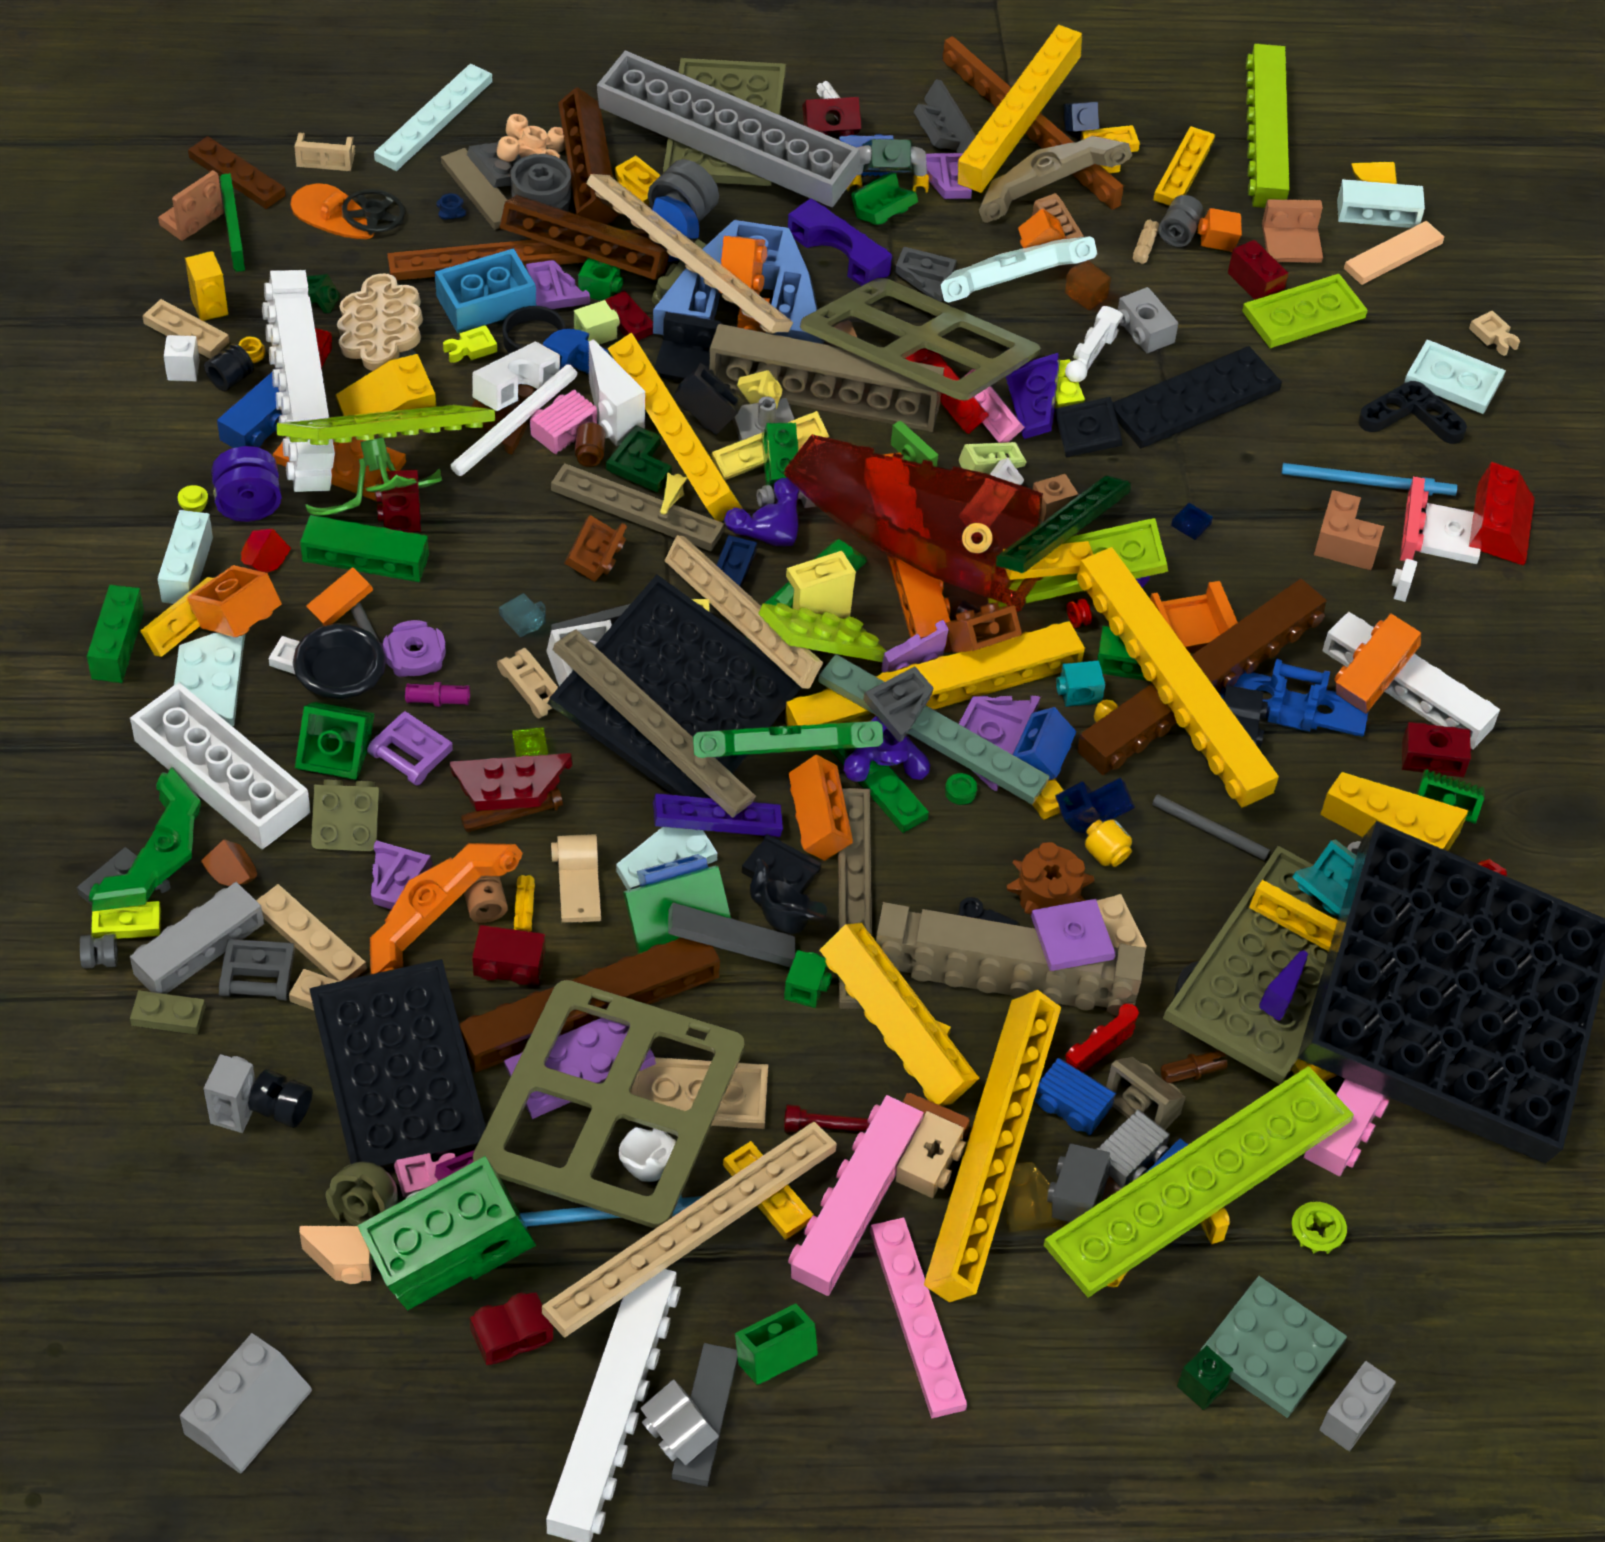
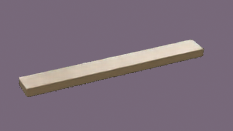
(740, 610)

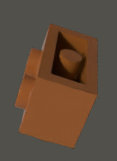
(982, 629)

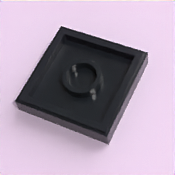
(1088, 427)

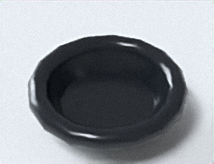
(339, 661)

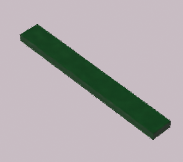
(1063, 524)

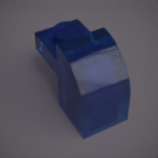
(1083, 807)

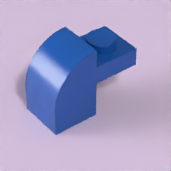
(679, 216)
(572, 347)

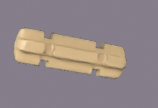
(1145, 241)

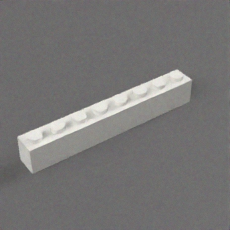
(611, 1409)

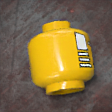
(1108, 842)

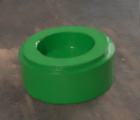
(960, 789)

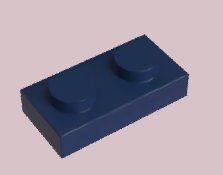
(737, 558)

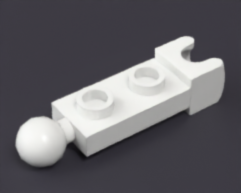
(1103, 332)

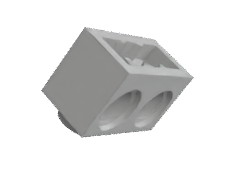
(229, 1092)

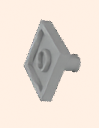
(754, 417)

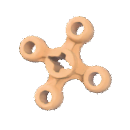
(531, 140)

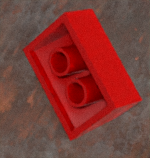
(1502, 514)

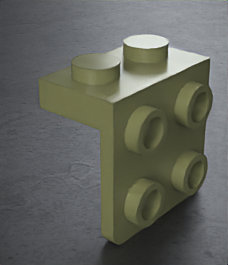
(345, 816)

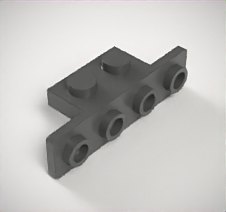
(944, 120)

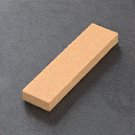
(1393, 252)

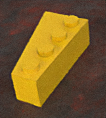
(1361, 802)

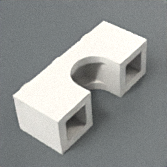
(498, 381)

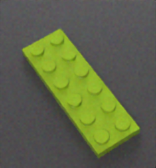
(1135, 543)

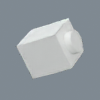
(181, 358)

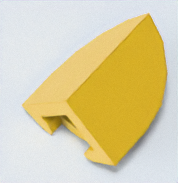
(1375, 172)

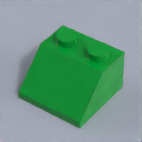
(333, 740)

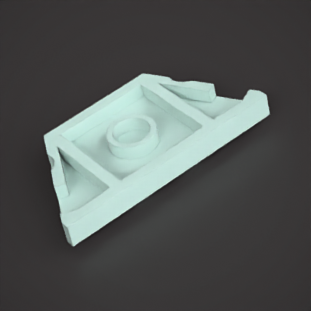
(212, 671)

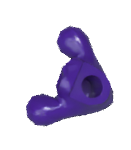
(773, 522)
(888, 753)

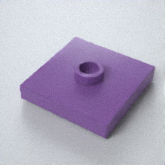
(1073, 935)

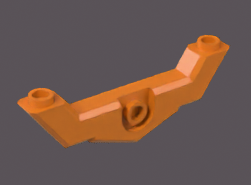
(431, 894)

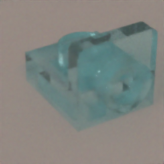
(523, 614)

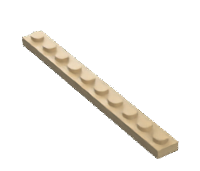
(696, 259)
(688, 1229)

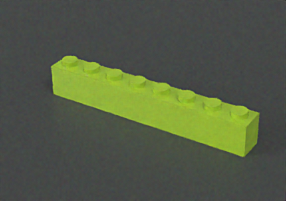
(1268, 124)

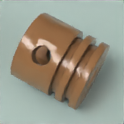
(487, 894)

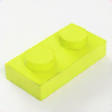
(1067, 392)
(128, 921)

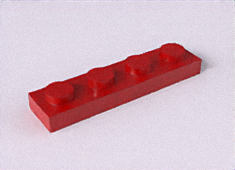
(965, 412)

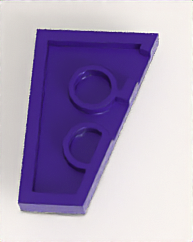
(1034, 394)

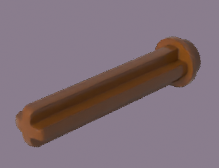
(482, 819)

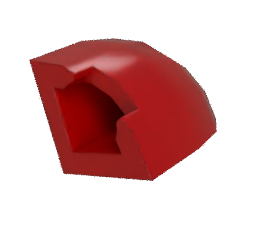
(264, 550)

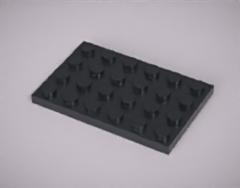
(398, 1065)

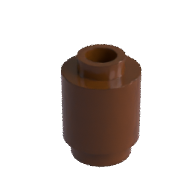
(590, 444)

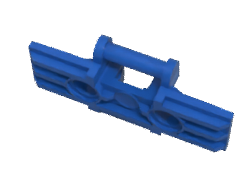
(1300, 710)

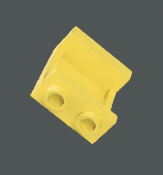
(823, 585)

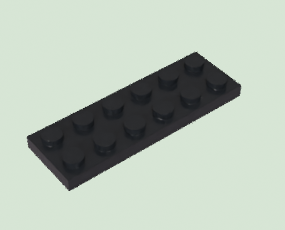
(1195, 396)

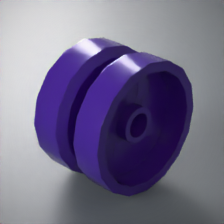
(246, 483)

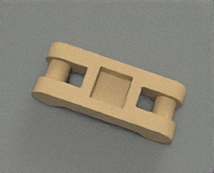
(529, 680)

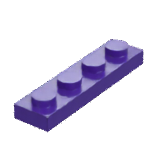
(707, 815)

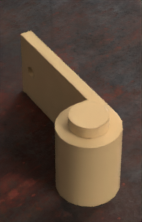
(578, 877)

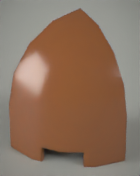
(230, 864)

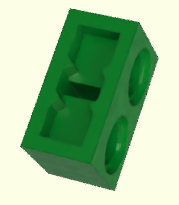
(779, 449)

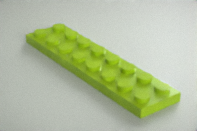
(385, 424)

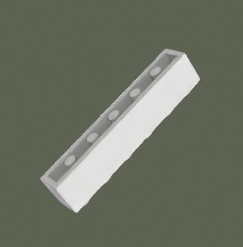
(1419, 684)

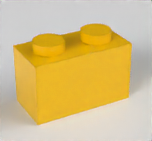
(206, 286)

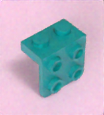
(1328, 876)

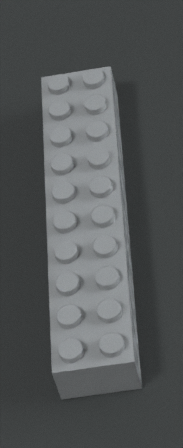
(728, 128)

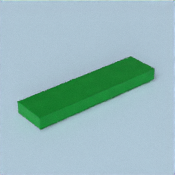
(232, 222)

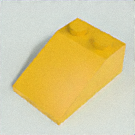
(391, 387)

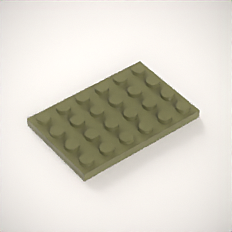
(750, 81)

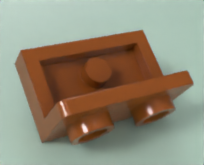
(595, 548)

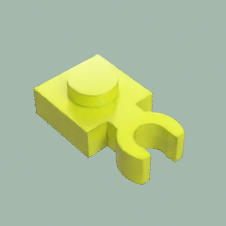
(473, 343)

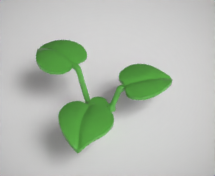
(376, 458)

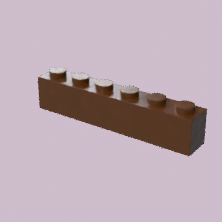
(586, 153)
(584, 237)

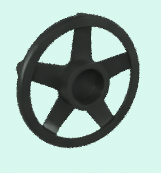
(373, 210)

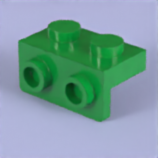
(882, 199)

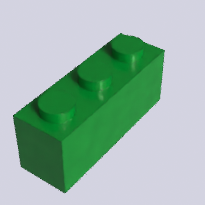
(115, 634)

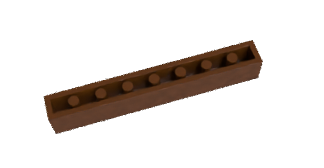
(642, 977)

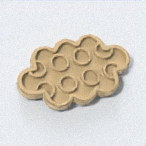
(379, 321)

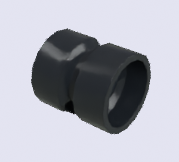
(275, 1096)

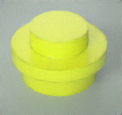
(193, 498)

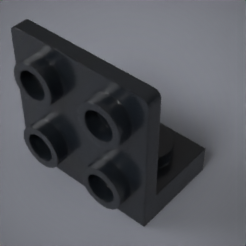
(684, 345)

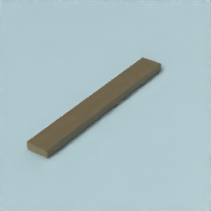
(653, 722)
(855, 874)

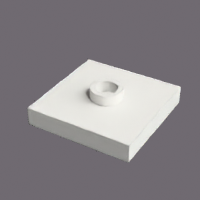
(1448, 533)

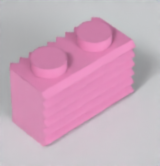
(558, 423)

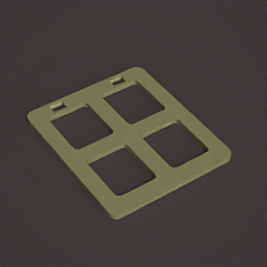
(917, 337)
(609, 1103)

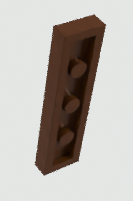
(244, 176)

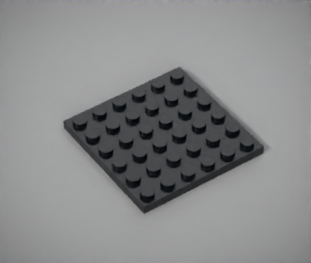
(690, 668)

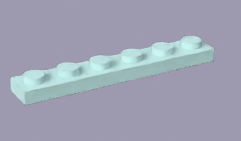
(433, 117)

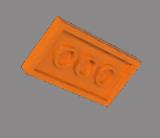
(347, 466)

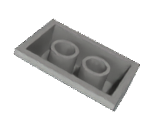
(245, 1403)

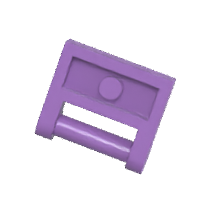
(415, 740)

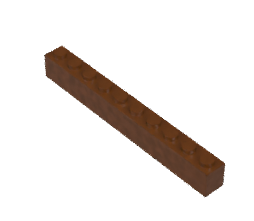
(1222, 661)

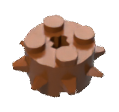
(1049, 878)

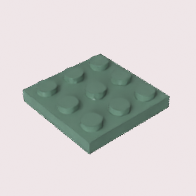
(1275, 1346)

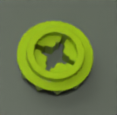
(1324, 1216)

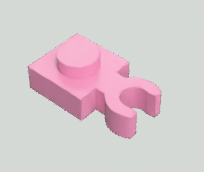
(418, 1172)

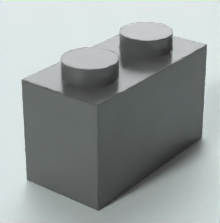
(1079, 1183)

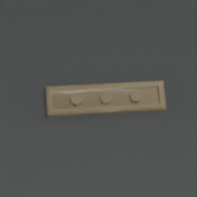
(475, 185)

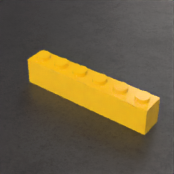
(898, 1014)

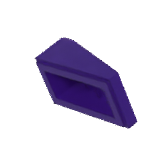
(1281, 989)

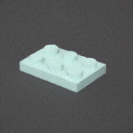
(1456, 376)

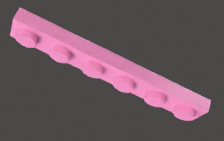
(918, 1318)

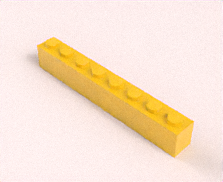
(1019, 108)
(676, 429)

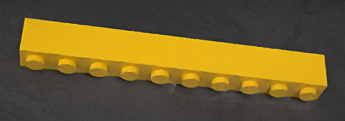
(959, 675)
(1177, 678)
(992, 1147)

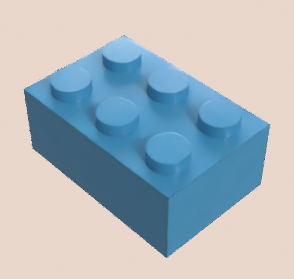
(484, 290)

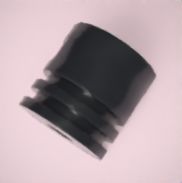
(229, 367)

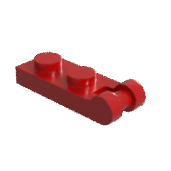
(1103, 1039)

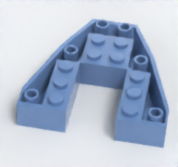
(782, 272)

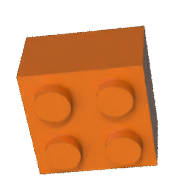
(234, 601)

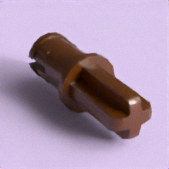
(1193, 1066)

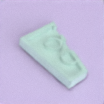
(663, 847)

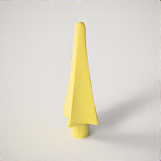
(673, 491)

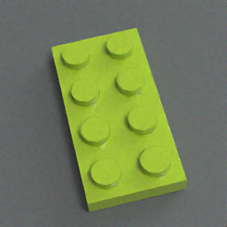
(1304, 310)
(822, 632)

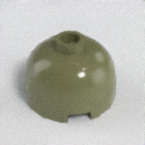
(361, 1192)

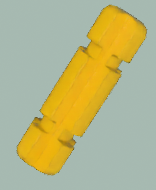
(524, 903)

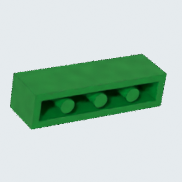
(364, 548)

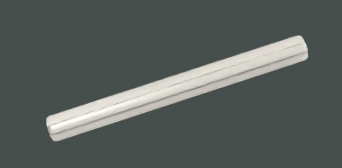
(513, 420)

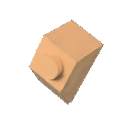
(338, 1251)

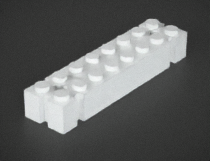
(297, 375)

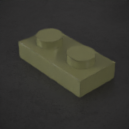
(167, 1012)

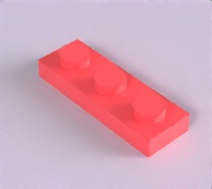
(1414, 519)

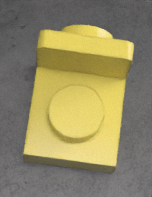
(760, 385)

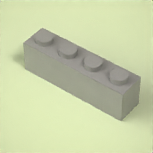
(196, 939)

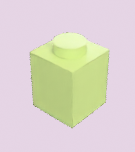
(597, 321)

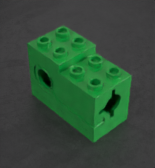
(446, 1234)

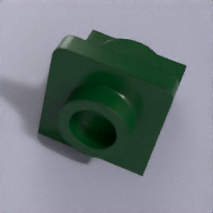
(323, 292)

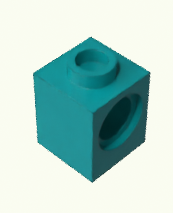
(1081, 683)

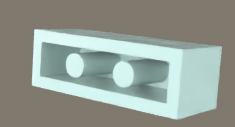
(1380, 203)
(185, 555)

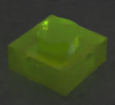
(529, 742)

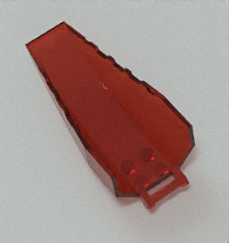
(920, 512)

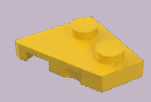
(636, 177)

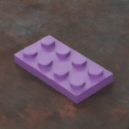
(580, 1053)

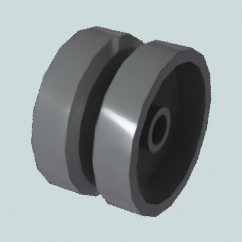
(543, 179)
(688, 184)

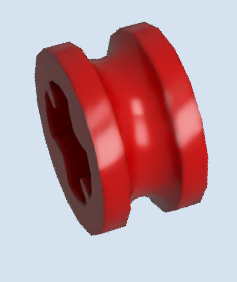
(1079, 613)

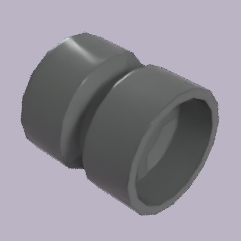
(1181, 220)

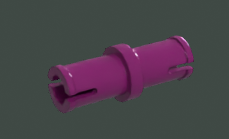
(437, 694)

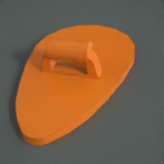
(322, 208)

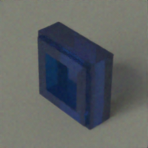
(1192, 521)

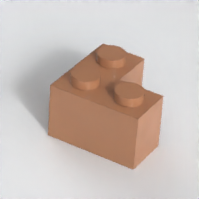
(1347, 538)

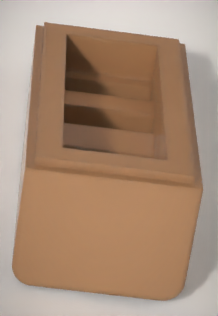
(1056, 207)

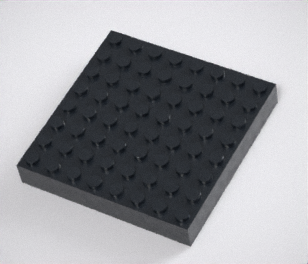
(1458, 993)

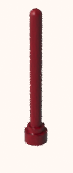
(799, 1118)

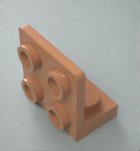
(194, 207)
(1292, 230)

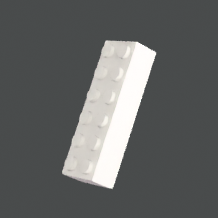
(221, 765)

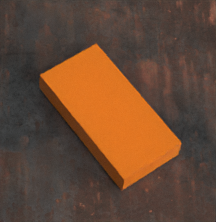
(339, 597)

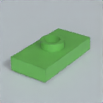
(911, 445)

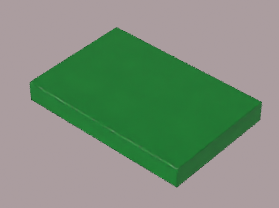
(650, 904)

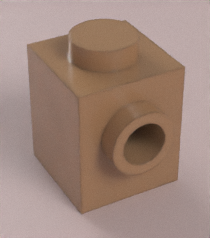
(1056, 494)

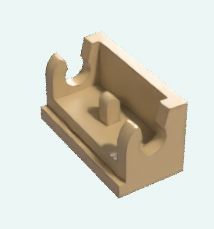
(324, 154)

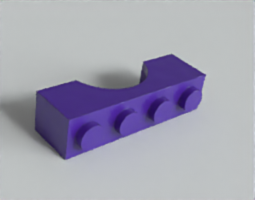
(817, 226)

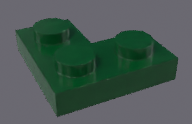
(634, 460)

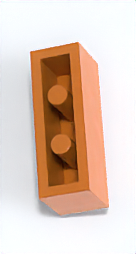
(1377, 662)
(820, 807)

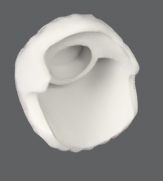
(646, 1153)

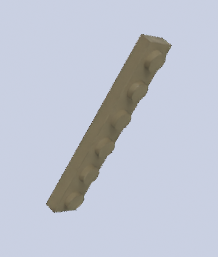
(636, 506)

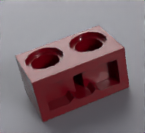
(400, 505)

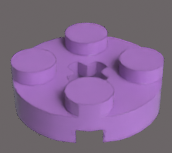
(418, 662)

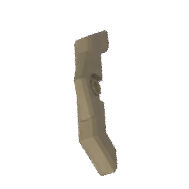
(1049, 166)

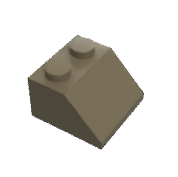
(1142, 1089)

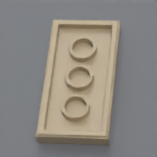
(679, 1080)

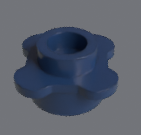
(450, 206)

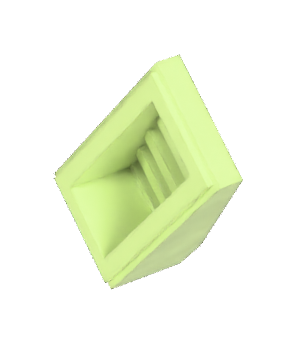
(982, 456)

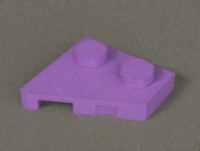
(916, 650)

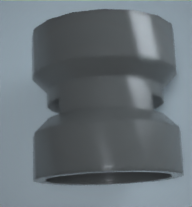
(98, 951)

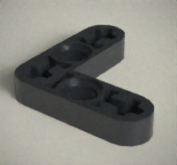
(1446, 426)

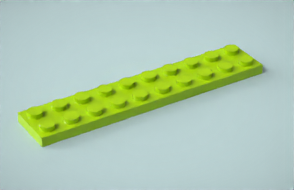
(1197, 1181)

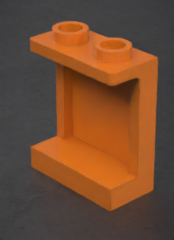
(1198, 618)

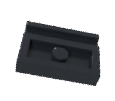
(784, 863)

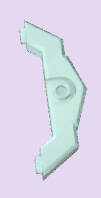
(1016, 264)

